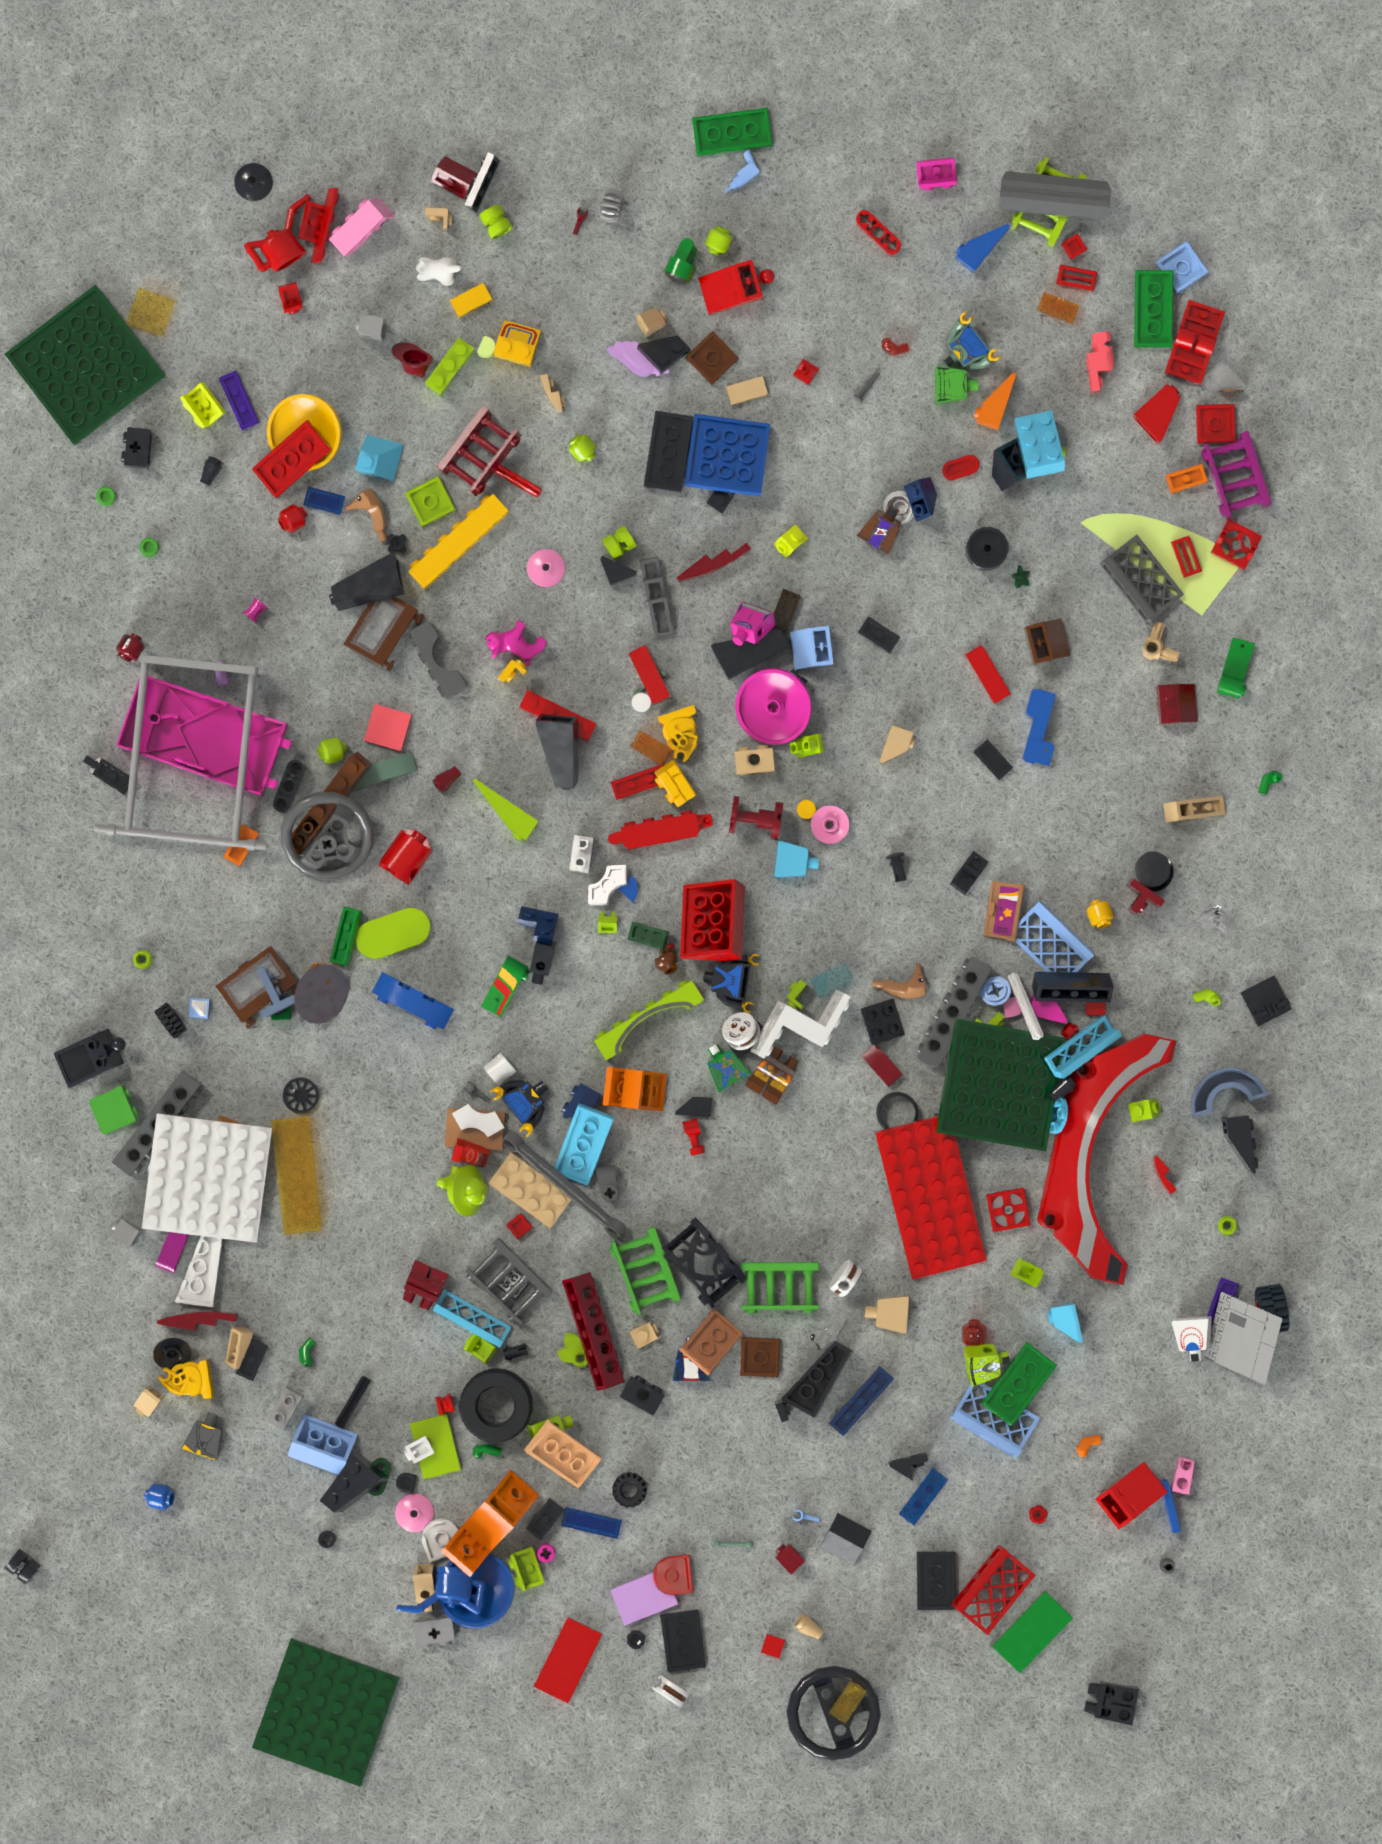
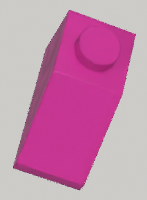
(1048, 1010)

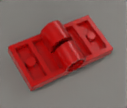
(1194, 342)

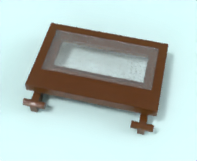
(381, 629)
(245, 989)

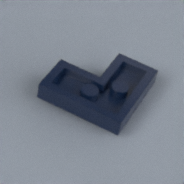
(542, 921)

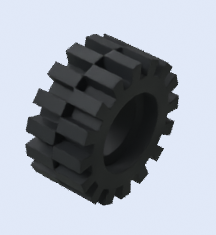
(170, 1020)
(629, 1501)

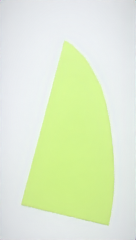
(1157, 535)

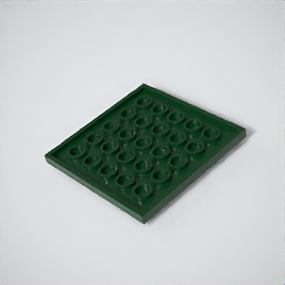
(85, 365)
(998, 1085)
(325, 1712)

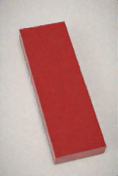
(649, 674)
(987, 674)
(635, 783)

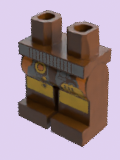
(775, 1070)

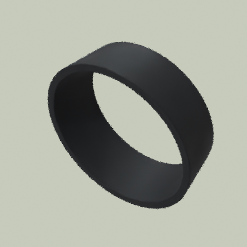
(878, 1111)

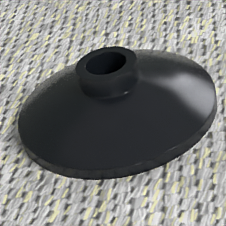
(255, 191)
(171, 1352)

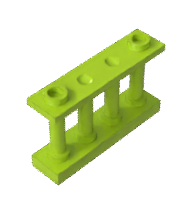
(1051, 234)

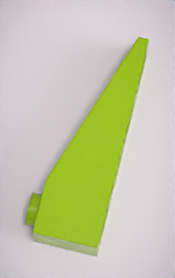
(515, 819)

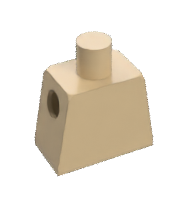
(890, 1313)

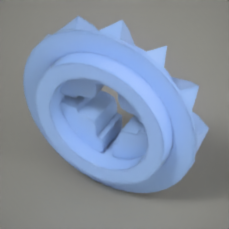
(987, 990)

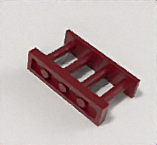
(471, 434)

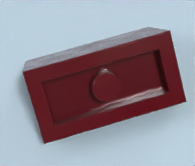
(453, 177)

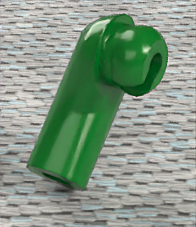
(488, 1449)

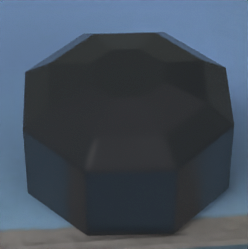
(635, 1639)

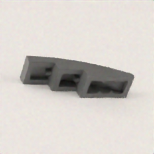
(656, 596)

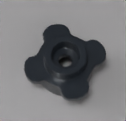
(397, 548)

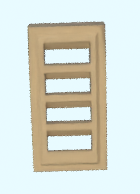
(238, 1344)

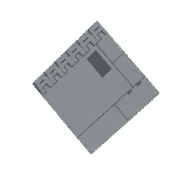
(1243, 1338)

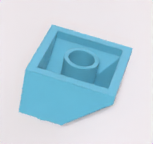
(379, 458)
(1065, 1319)

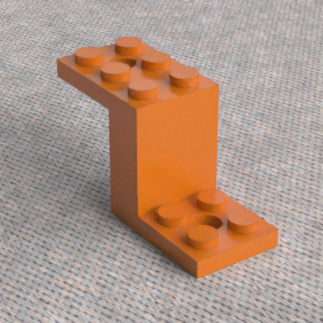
(490, 1523)

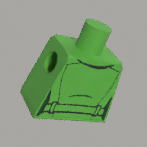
(952, 385)

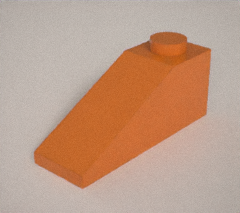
(993, 407)

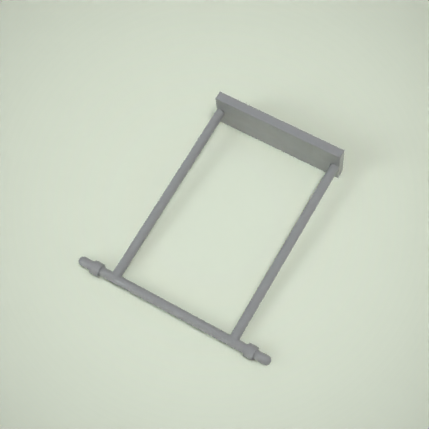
(112, 829)

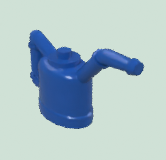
(454, 1589)

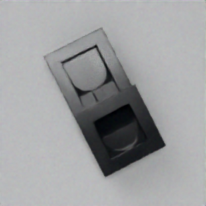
(969, 872)

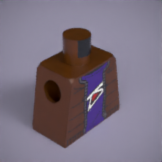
(881, 529)

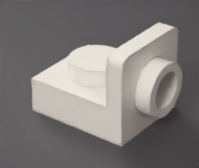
(418, 1449)

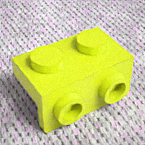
(202, 405)

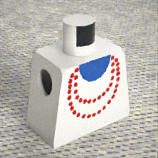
(1193, 1335)

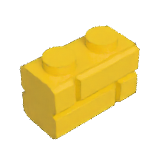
(675, 784)

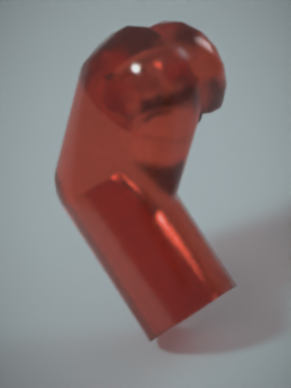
(893, 349)

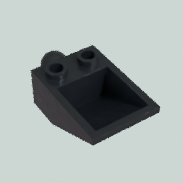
(90, 1057)

